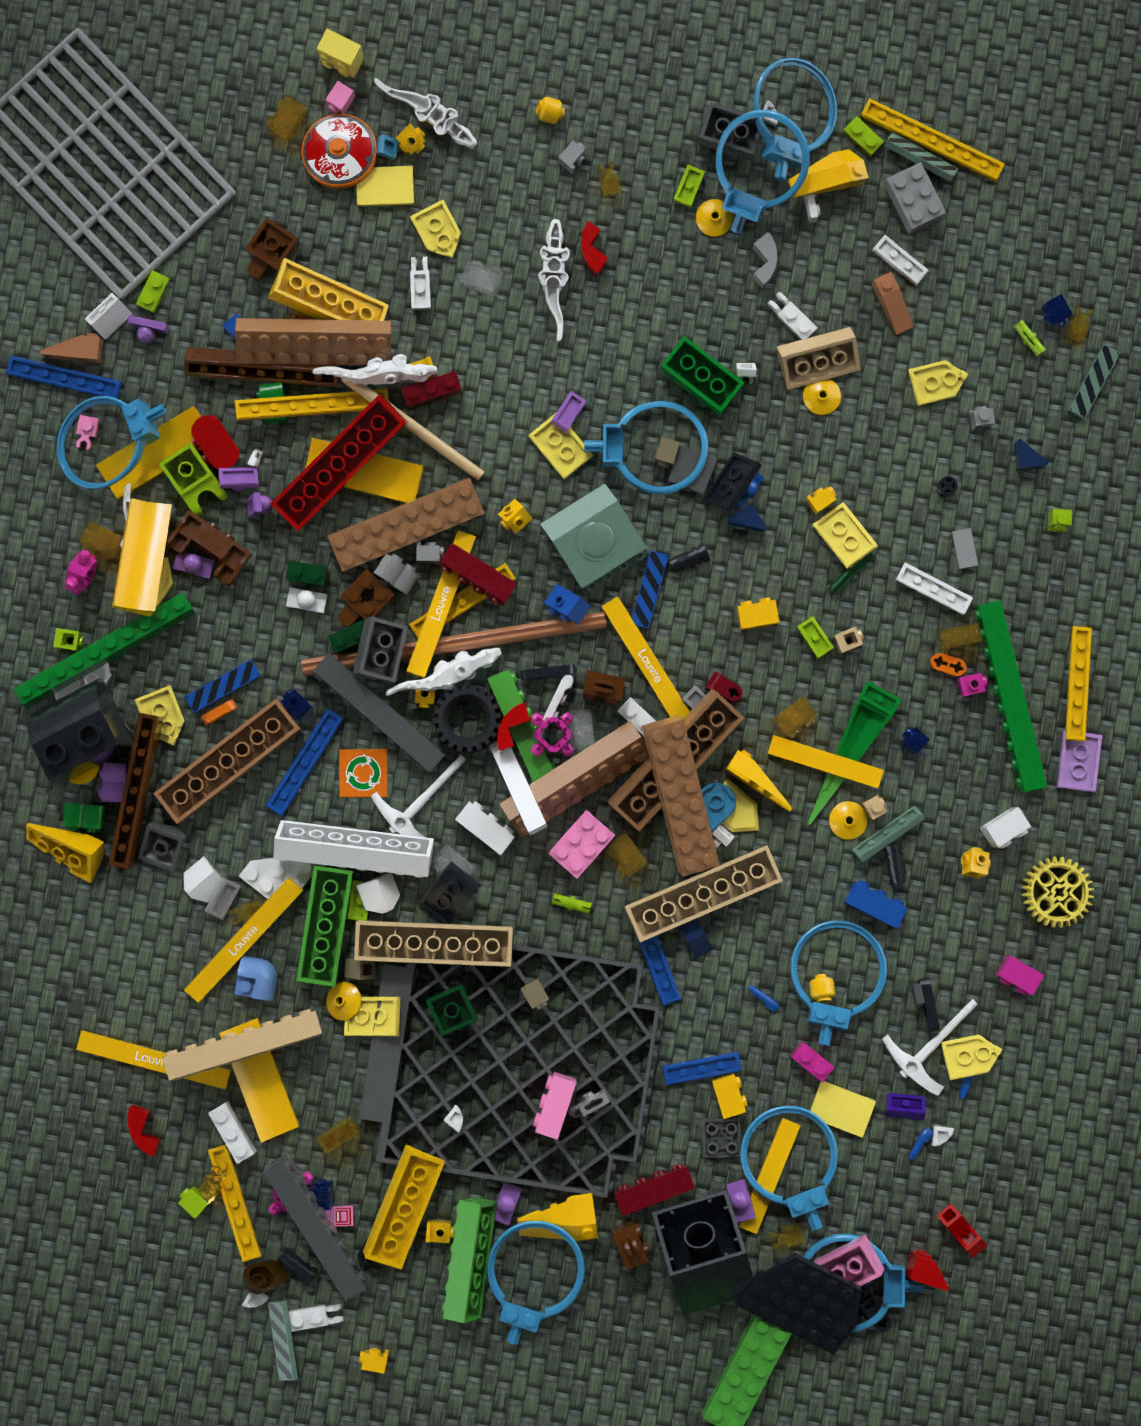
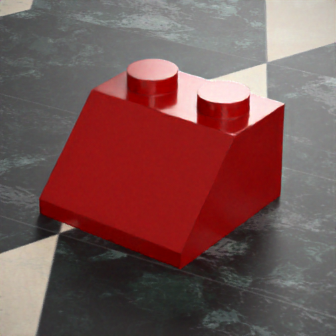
(925, 1270)

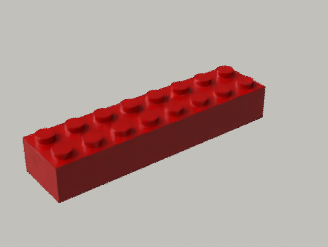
(339, 462)

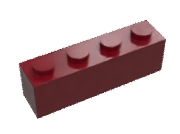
(477, 574)
(654, 1189)

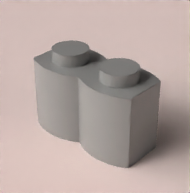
(396, 574)

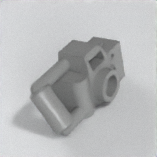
(589, 1103)

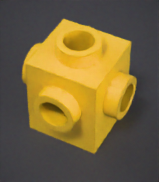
(417, 134)
(514, 516)
(975, 863)

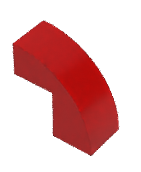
(592, 257)
(515, 717)
(137, 1121)
(962, 1230)

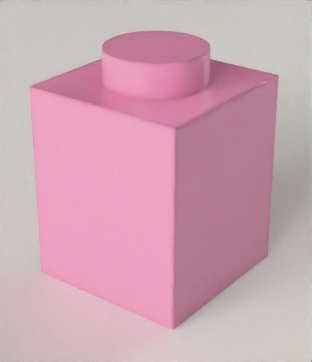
(340, 98)

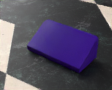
(905, 1106)

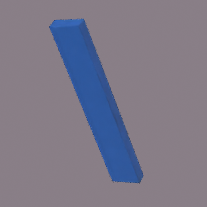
(63, 377)
(304, 762)

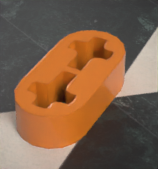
(945, 668)
(219, 712)

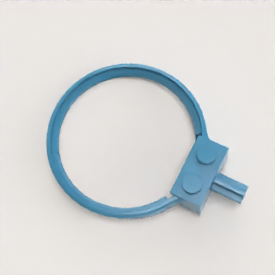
(783, 150)
(747, 205)
(141, 426)
(613, 448)
(830, 1016)
(809, 1200)
(894, 1279)
(519, 1316)

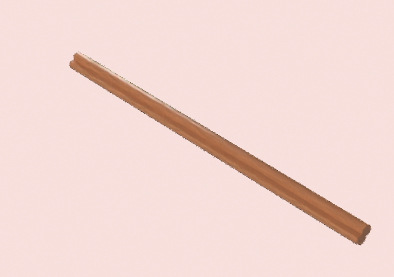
(483, 639)

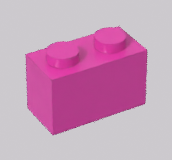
(1020, 975)
(812, 1061)

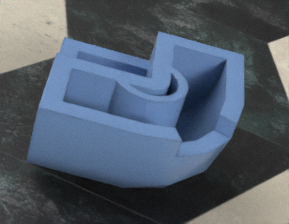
(256, 979)

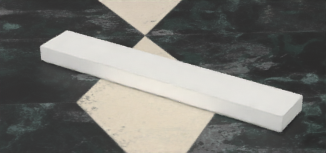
(519, 789)

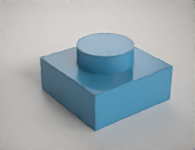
(387, 147)

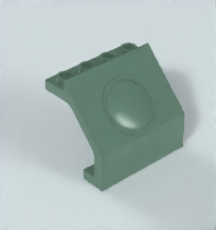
(595, 538)

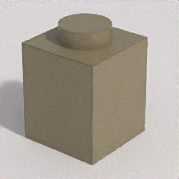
(666, 452)
(359, 969)
(535, 994)

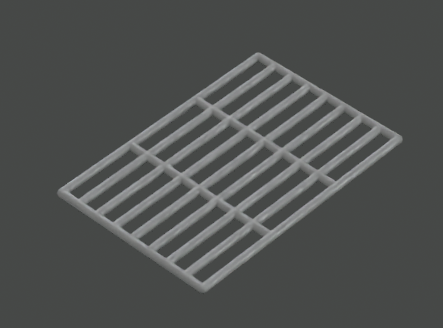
(124, 190)

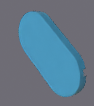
(719, 803)

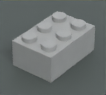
(914, 198)

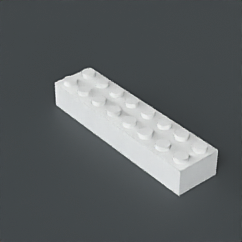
(353, 848)

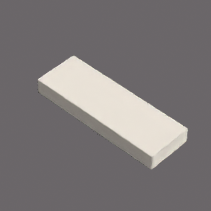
(900, 260)

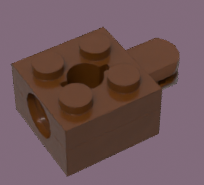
(269, 248)
(365, 599)
(603, 687)
(629, 1243)

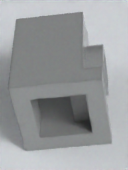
(572, 156)
(982, 417)
(429, 552)

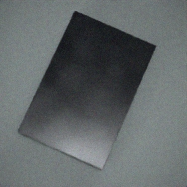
(732, 482)
(449, 894)

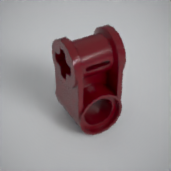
(723, 685)

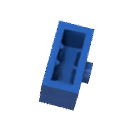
(567, 604)

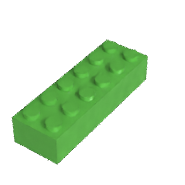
(325, 925)
(469, 1259)
(745, 1373)

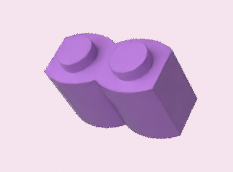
(113, 782)

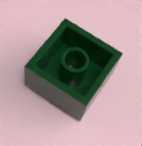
(452, 1009)

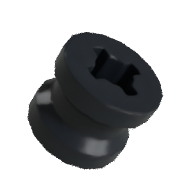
(949, 484)

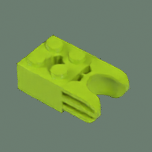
(191, 484)

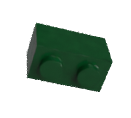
(307, 574)
(346, 638)

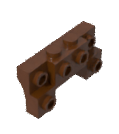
(213, 543)

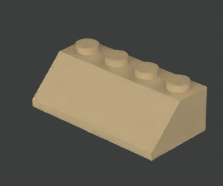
(819, 358)

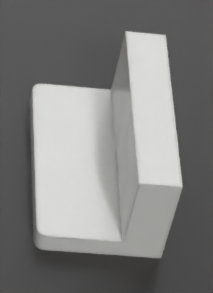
(108, 316)

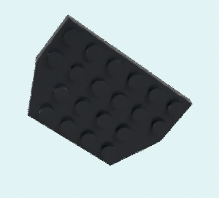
(804, 1301)

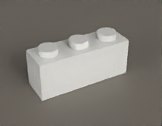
(485, 827)
(232, 1132)

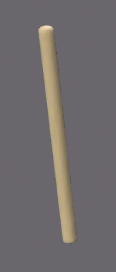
(424, 434)

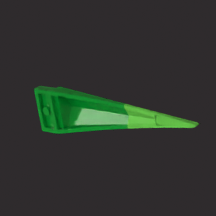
(867, 720)

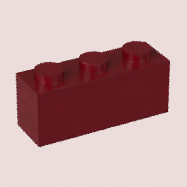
(432, 390)

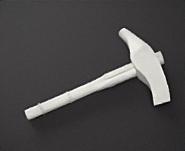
(400, 821)
(912, 1066)

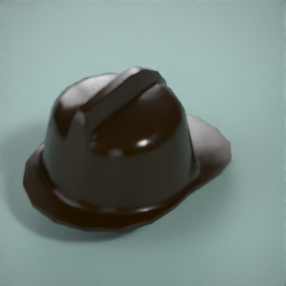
(264, 1276)

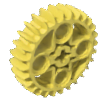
(1049, 894)

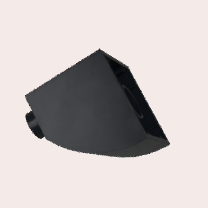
(78, 732)
(703, 1251)

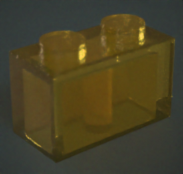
(286, 119)
(102, 540)
(959, 636)
(794, 717)
(626, 854)
(338, 1134)

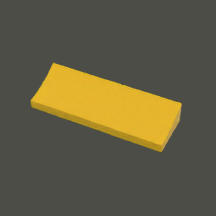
(321, 296)
(174, 436)
(380, 476)
(142, 557)
(263, 1091)
(403, 1207)

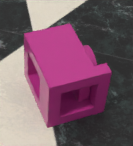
(965, 687)

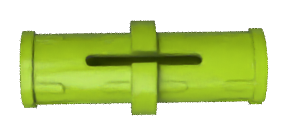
(1022, 330)
(571, 903)

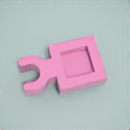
(87, 428)

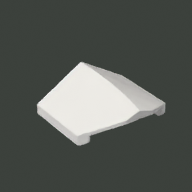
(201, 880)
(379, 893)

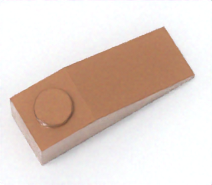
(892, 303)
(80, 349)

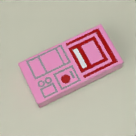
(341, 1215)

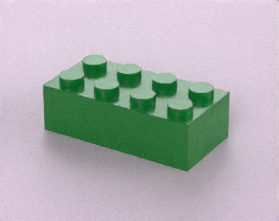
(701, 376)

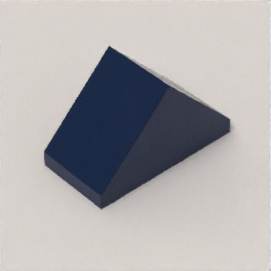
(1027, 458)
(748, 519)
(696, 937)

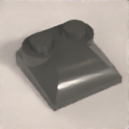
(162, 845)

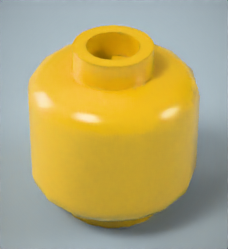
(550, 110)
(822, 989)

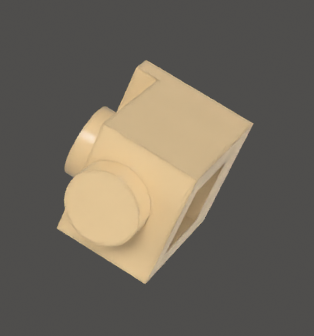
(854, 634)
(874, 807)

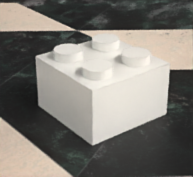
(1005, 827)

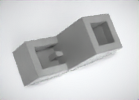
(767, 251)

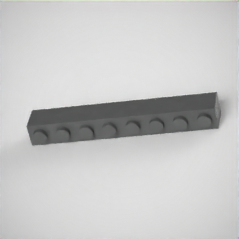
(379, 712)
(315, 1227)

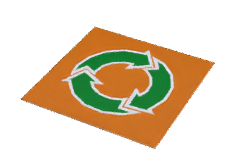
(362, 772)

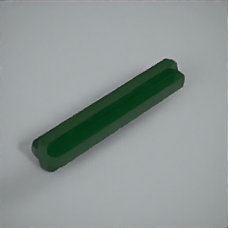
(848, 574)

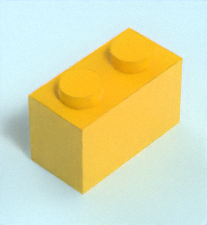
(757, 614)
(729, 1096)

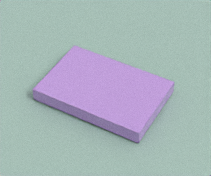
(1079, 763)

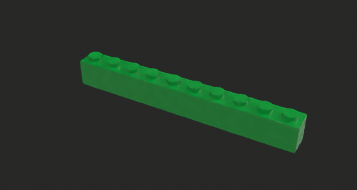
(104, 651)
(1011, 696)

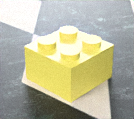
(340, 53)

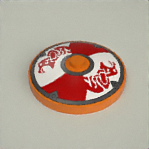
(339, 151)

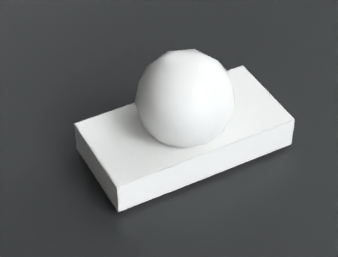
(306, 600)

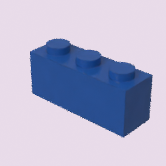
(876, 904)

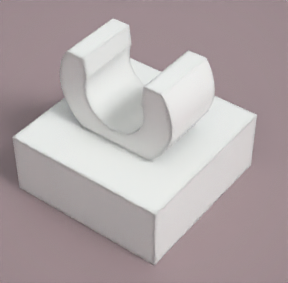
(746, 370)
(722, 835)

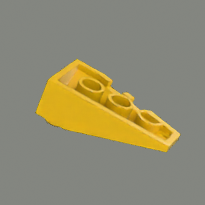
(832, 173)
(750, 773)
(74, 849)
(573, 1216)

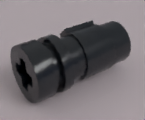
(689, 559)
(895, 865)
(294, 1264)

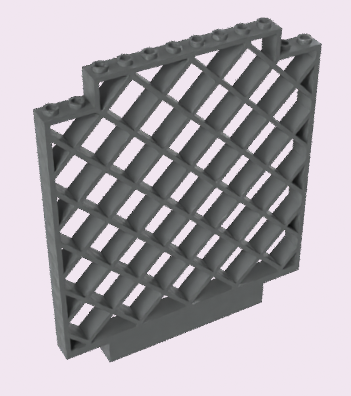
(387, 1052)

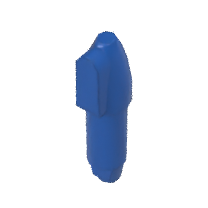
(768, 1001)
(965, 1086)
(922, 1138)

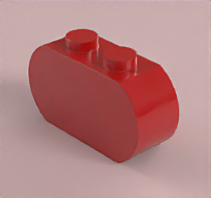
(214, 441)

